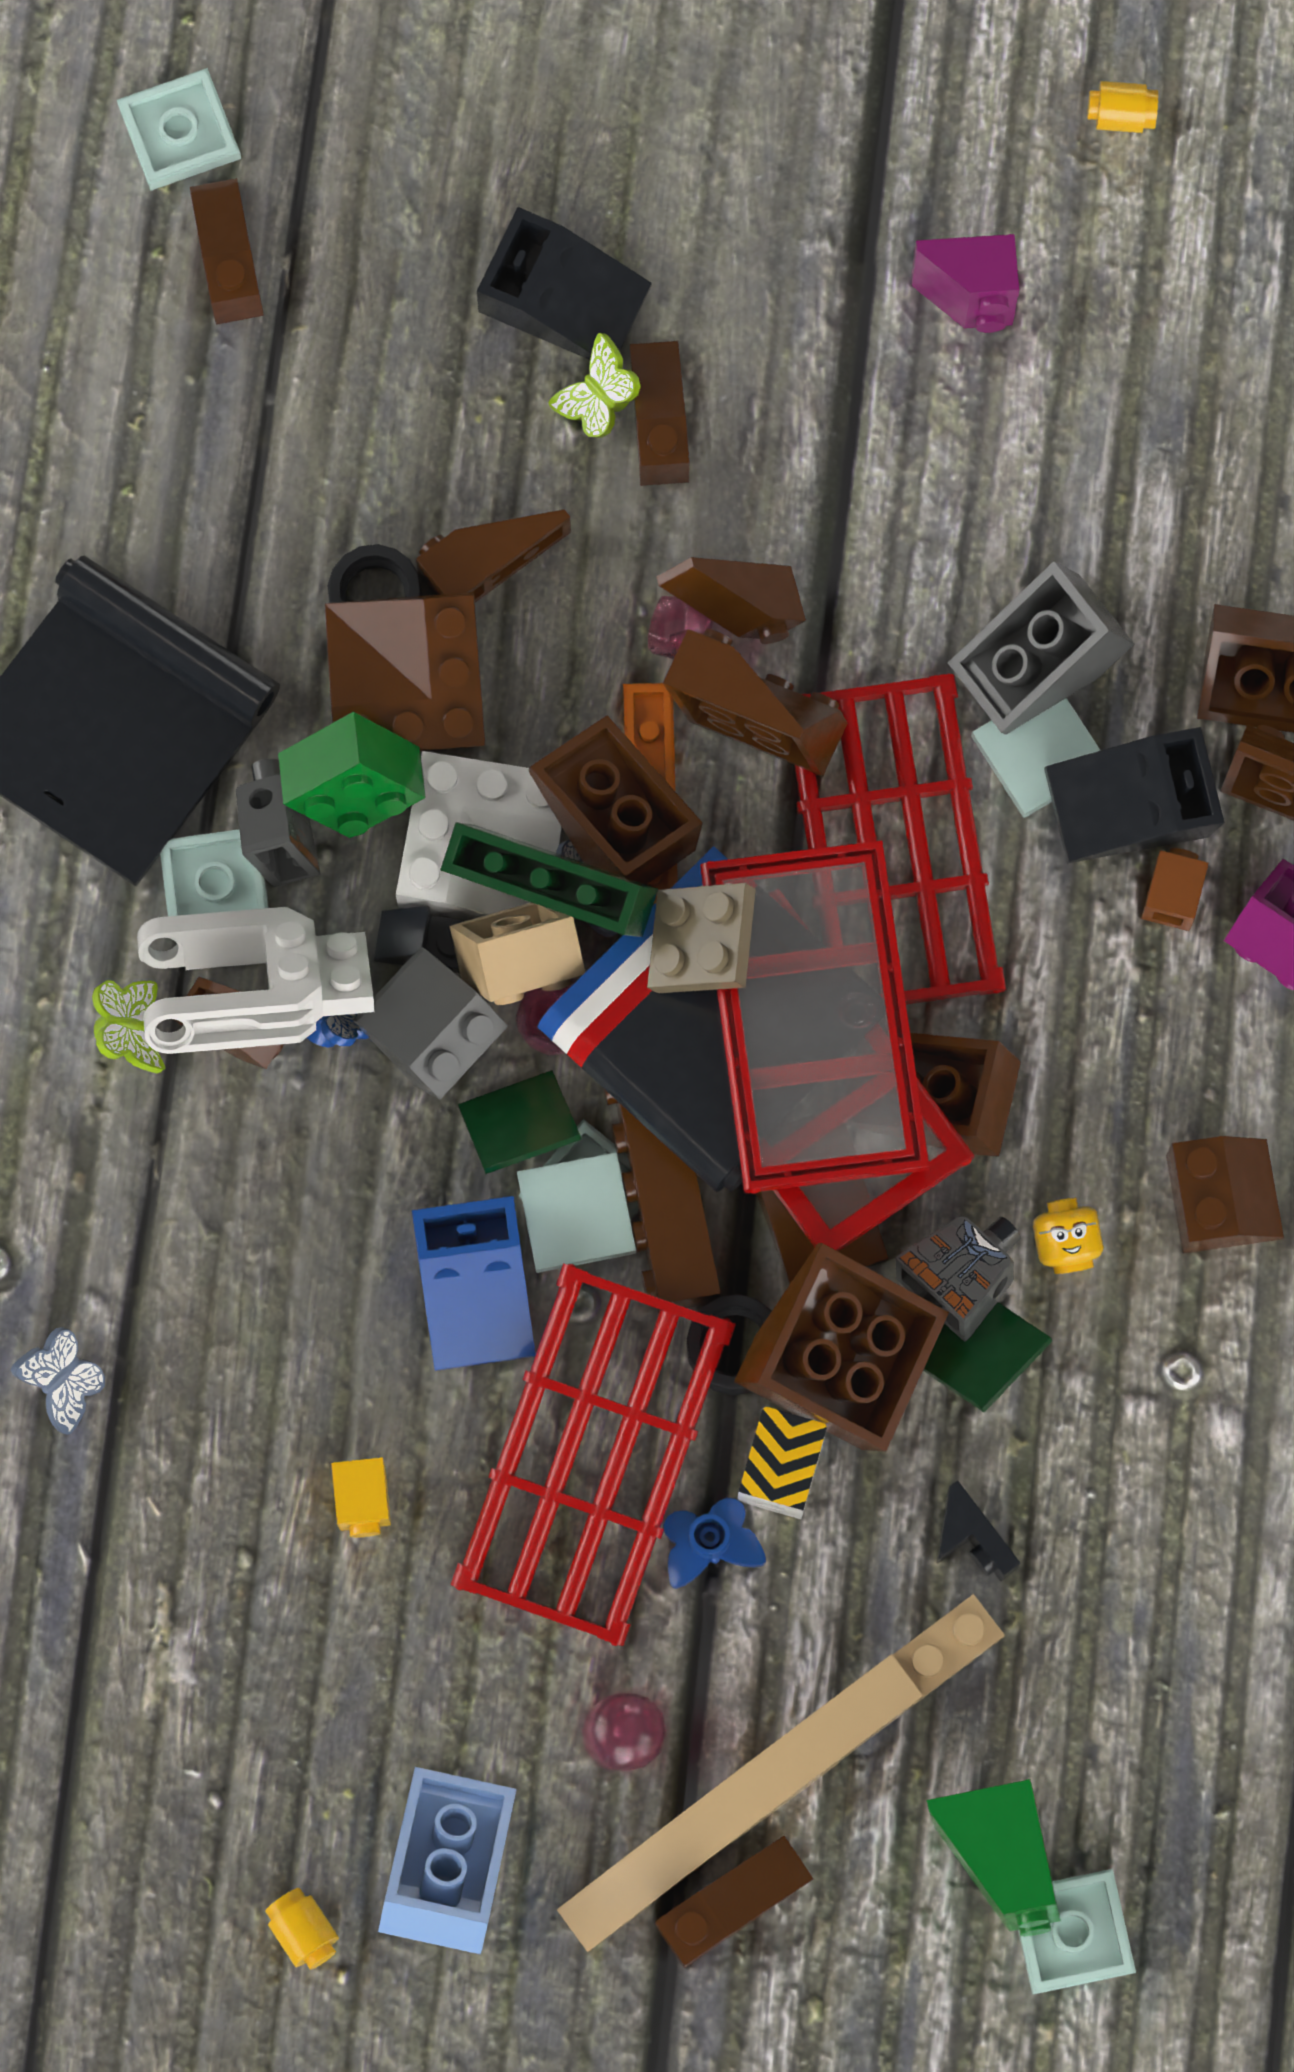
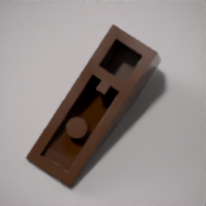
(226, 251)
(660, 414)
(488, 553)
(739, 596)
(733, 1901)

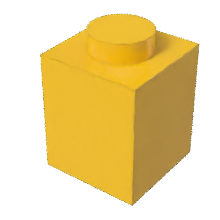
(361, 1496)

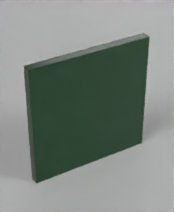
(519, 1122)
(989, 1359)

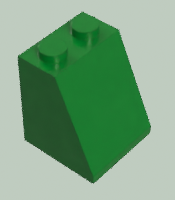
(1003, 1851)

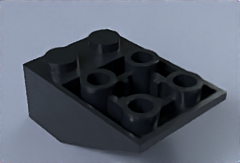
(559, 286)
(1135, 796)

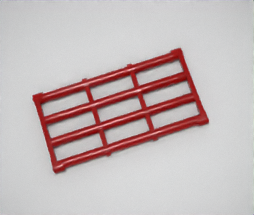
(909, 793)
(600, 1511)

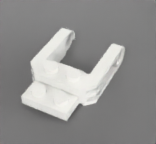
(305, 978)

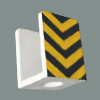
(782, 1462)

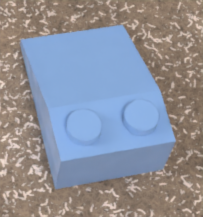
(447, 1860)

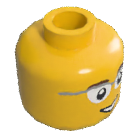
(1068, 1236)

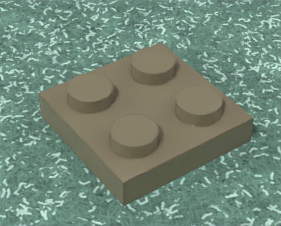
(701, 938)

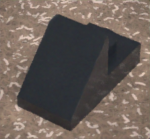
(408, 929)
(966, 1522)

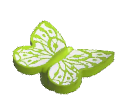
(602, 393)
(121, 1023)

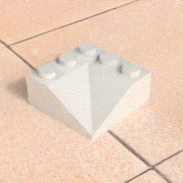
(476, 794)

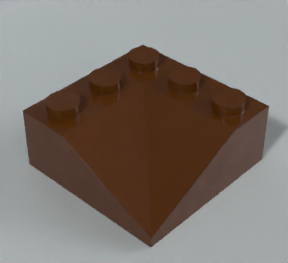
(409, 667)
(729, 698)
(843, 1349)

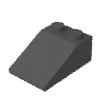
(1040, 649)

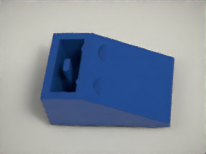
(473, 1283)

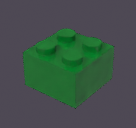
(351, 775)

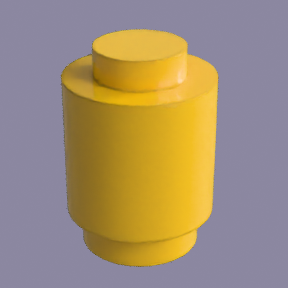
(1123, 107)
(302, 1929)

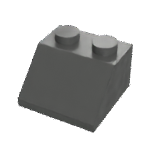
(430, 1023)

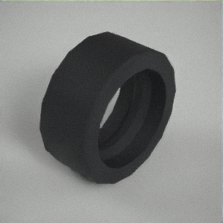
(372, 557)
(721, 1307)

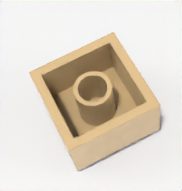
(517, 952)

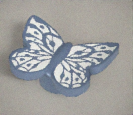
(61, 1378)

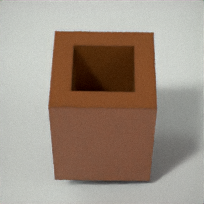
(1175, 889)

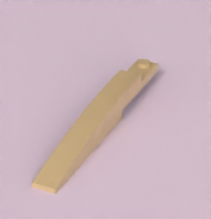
(780, 1772)

